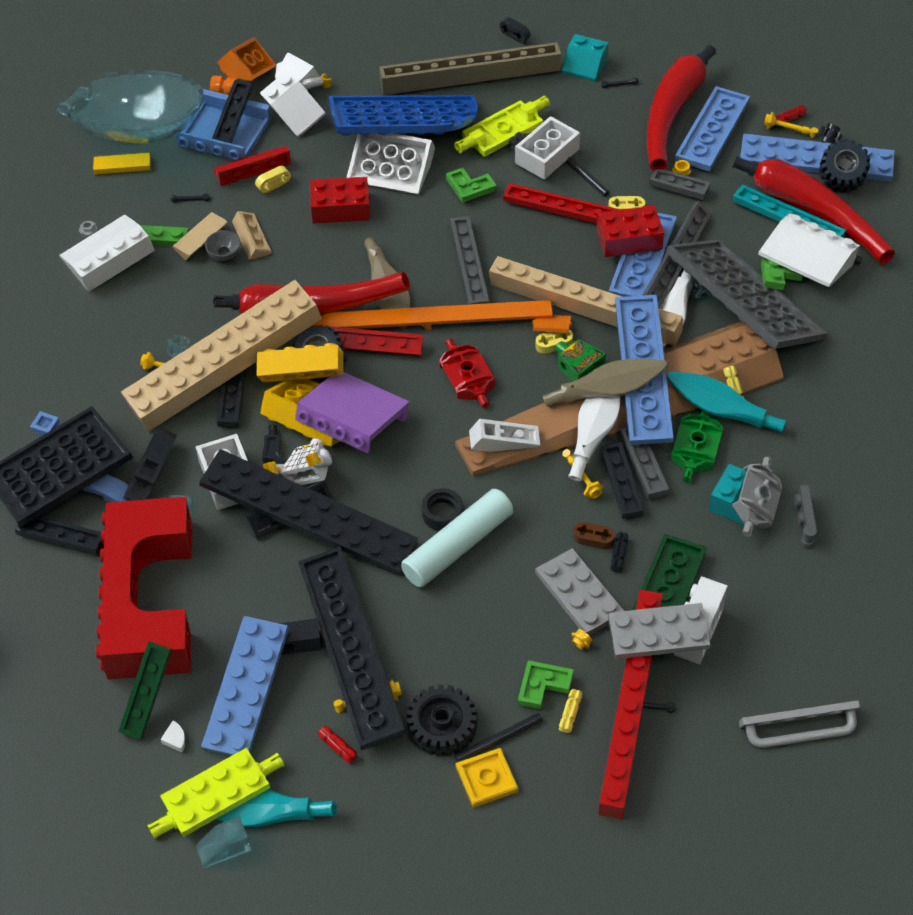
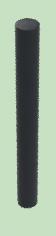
(588, 177)
(499, 737)

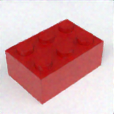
(340, 200)
(630, 231)

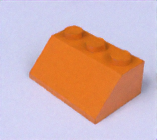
(246, 61)

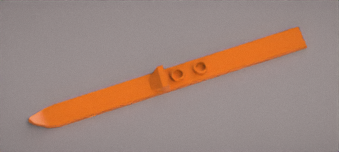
(438, 315)

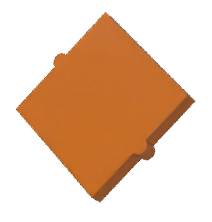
(555, 324)

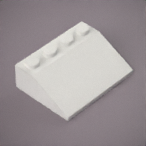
(392, 161)
(810, 250)
(108, 252)

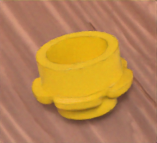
(682, 167)
(581, 639)

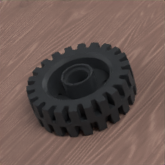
(446, 735)

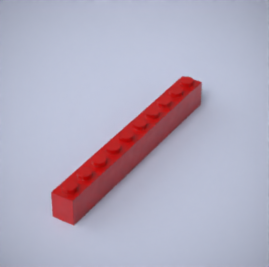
(627, 724)

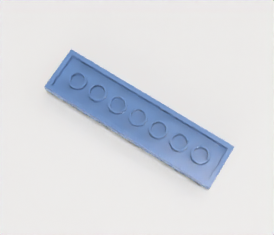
(808, 154)
(641, 339)

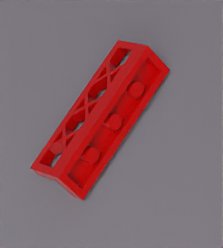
(252, 165)

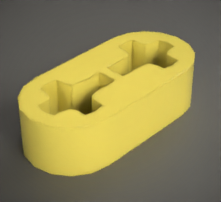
(272, 179)
(626, 202)
(552, 340)

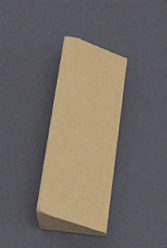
(251, 235)
(197, 236)

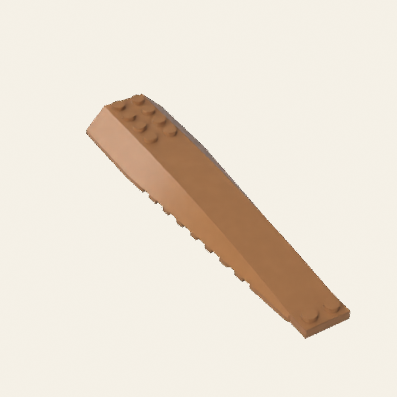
(705, 355)

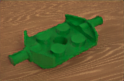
(695, 455)

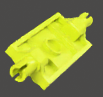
(497, 129)
(214, 792)

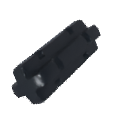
(619, 552)

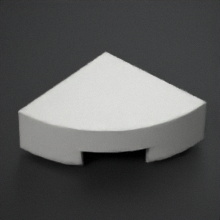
(174, 737)

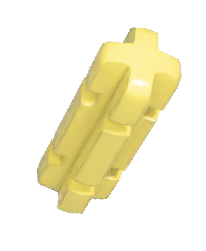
(733, 381)
(570, 711)

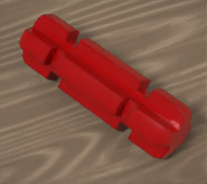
(791, 114)
(337, 744)

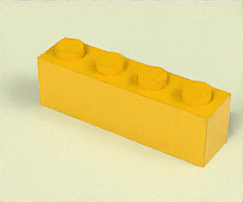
(300, 363)

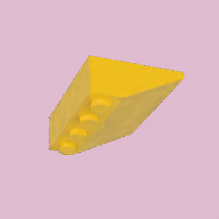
(281, 405)

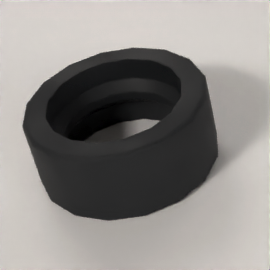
(437, 496)

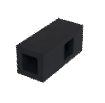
(302, 636)

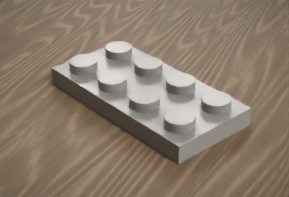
(578, 591)
(658, 631)

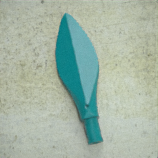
(722, 400)
(275, 808)

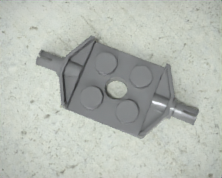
(752, 507)

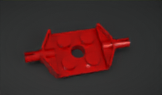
(472, 383)

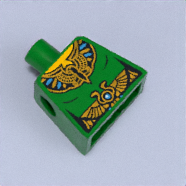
(578, 359)

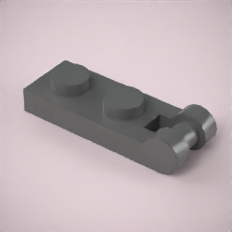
(806, 516)

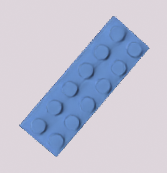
(712, 128)
(637, 269)
(245, 686)

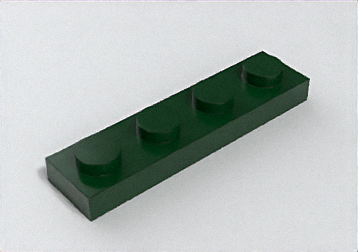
(145, 690)

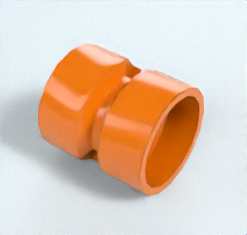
(220, 85)

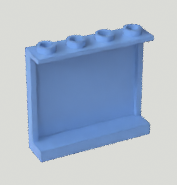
(250, 129)

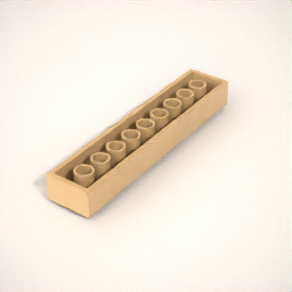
(221, 355)

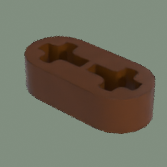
(593, 535)

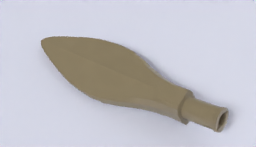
(381, 268)
(609, 380)

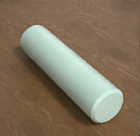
(457, 537)

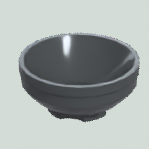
(222, 241)

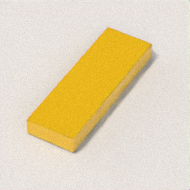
(122, 163)

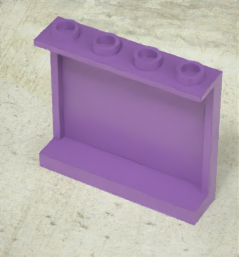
(350, 410)

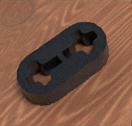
(515, 30)

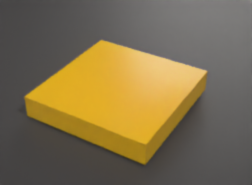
(486, 777)

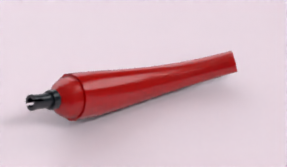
(672, 93)
(803, 191)
(326, 297)

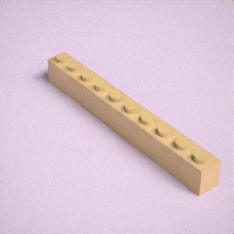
(571, 295)

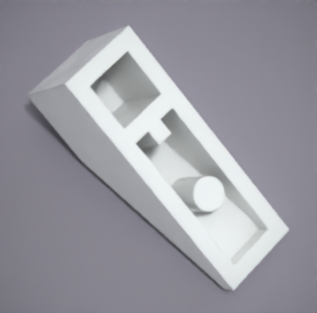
(501, 436)

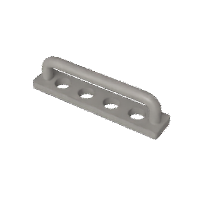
(846, 707)

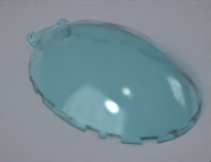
(135, 106)

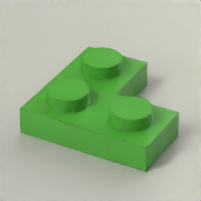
(470, 188)
(775, 274)
(543, 677)

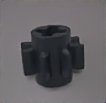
(830, 133)

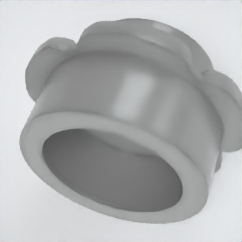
(88, 228)

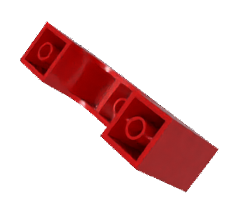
(132, 539)

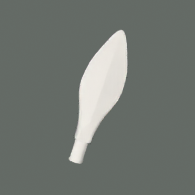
(678, 297)
(594, 423)

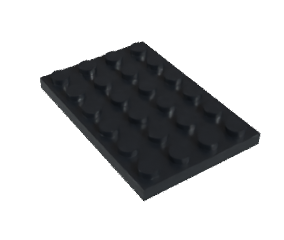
(59, 465)

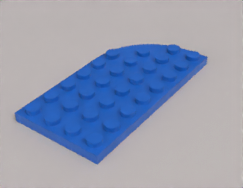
(402, 113)

